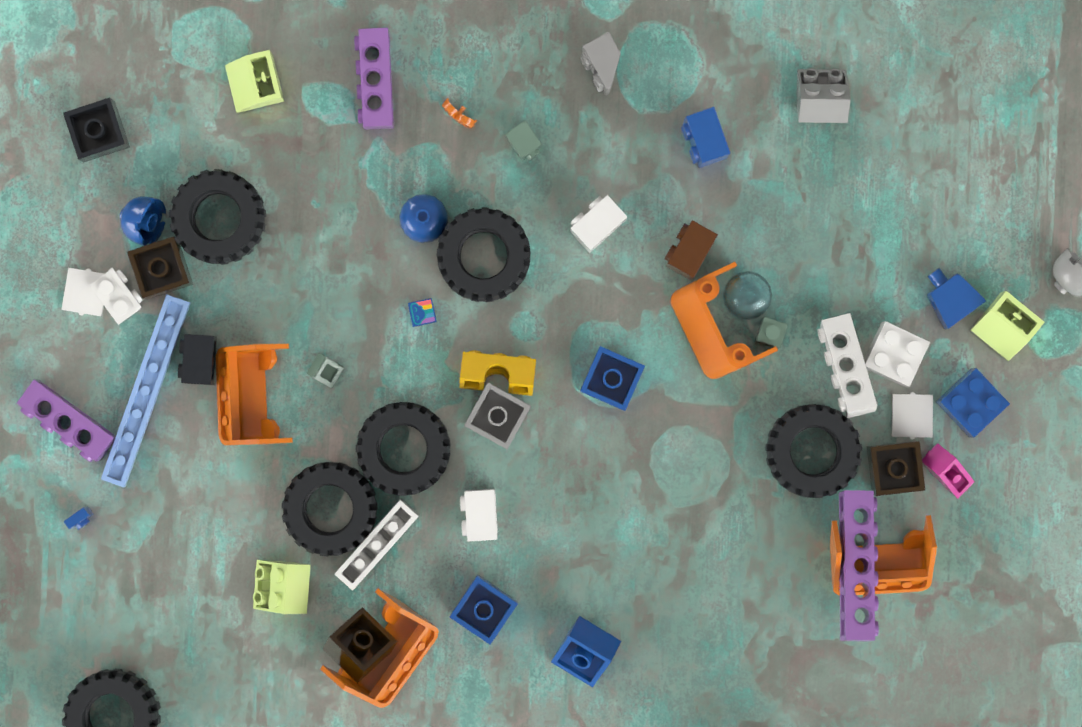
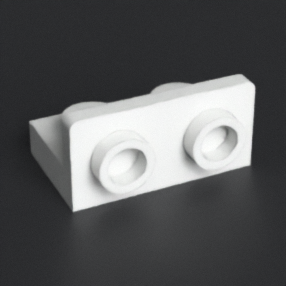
(116, 296)

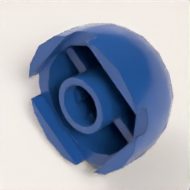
(423, 218)
(142, 219)

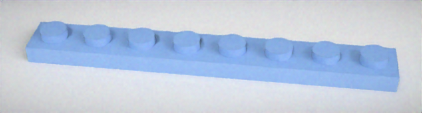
(145, 391)

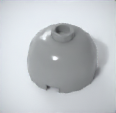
(1068, 273)

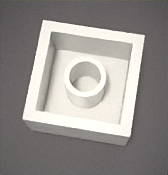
(597, 223)
(895, 354)
(480, 515)

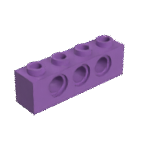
(380, 40)
(31, 404)

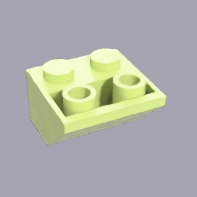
(254, 81)
(1007, 325)
(281, 587)

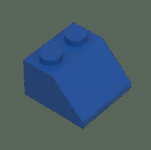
(586, 651)

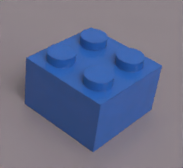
(705, 137)
(612, 378)
(972, 402)
(484, 609)

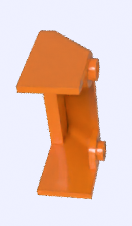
(702, 332)
(243, 394)
(899, 566)
(414, 639)

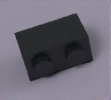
(198, 359)

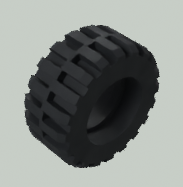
(190, 198)
(479, 221)
(847, 451)
(370, 454)
(296, 514)
(112, 682)

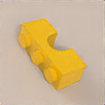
(517, 370)

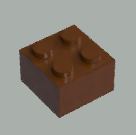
(691, 249)

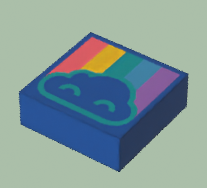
(422, 312)

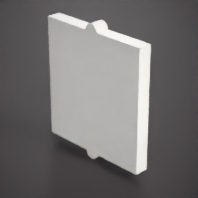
(78, 294)
(912, 415)

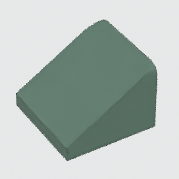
(325, 370)

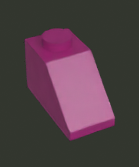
(947, 470)

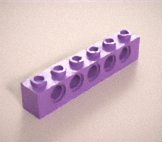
(849, 577)

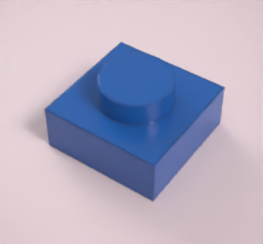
(79, 519)

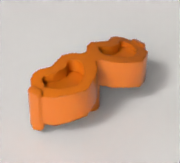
(457, 115)

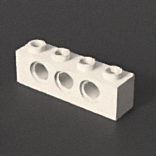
(843, 328)
(377, 544)

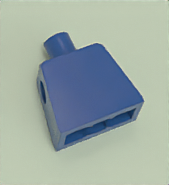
(952, 298)

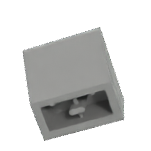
(602, 58)
(822, 96)

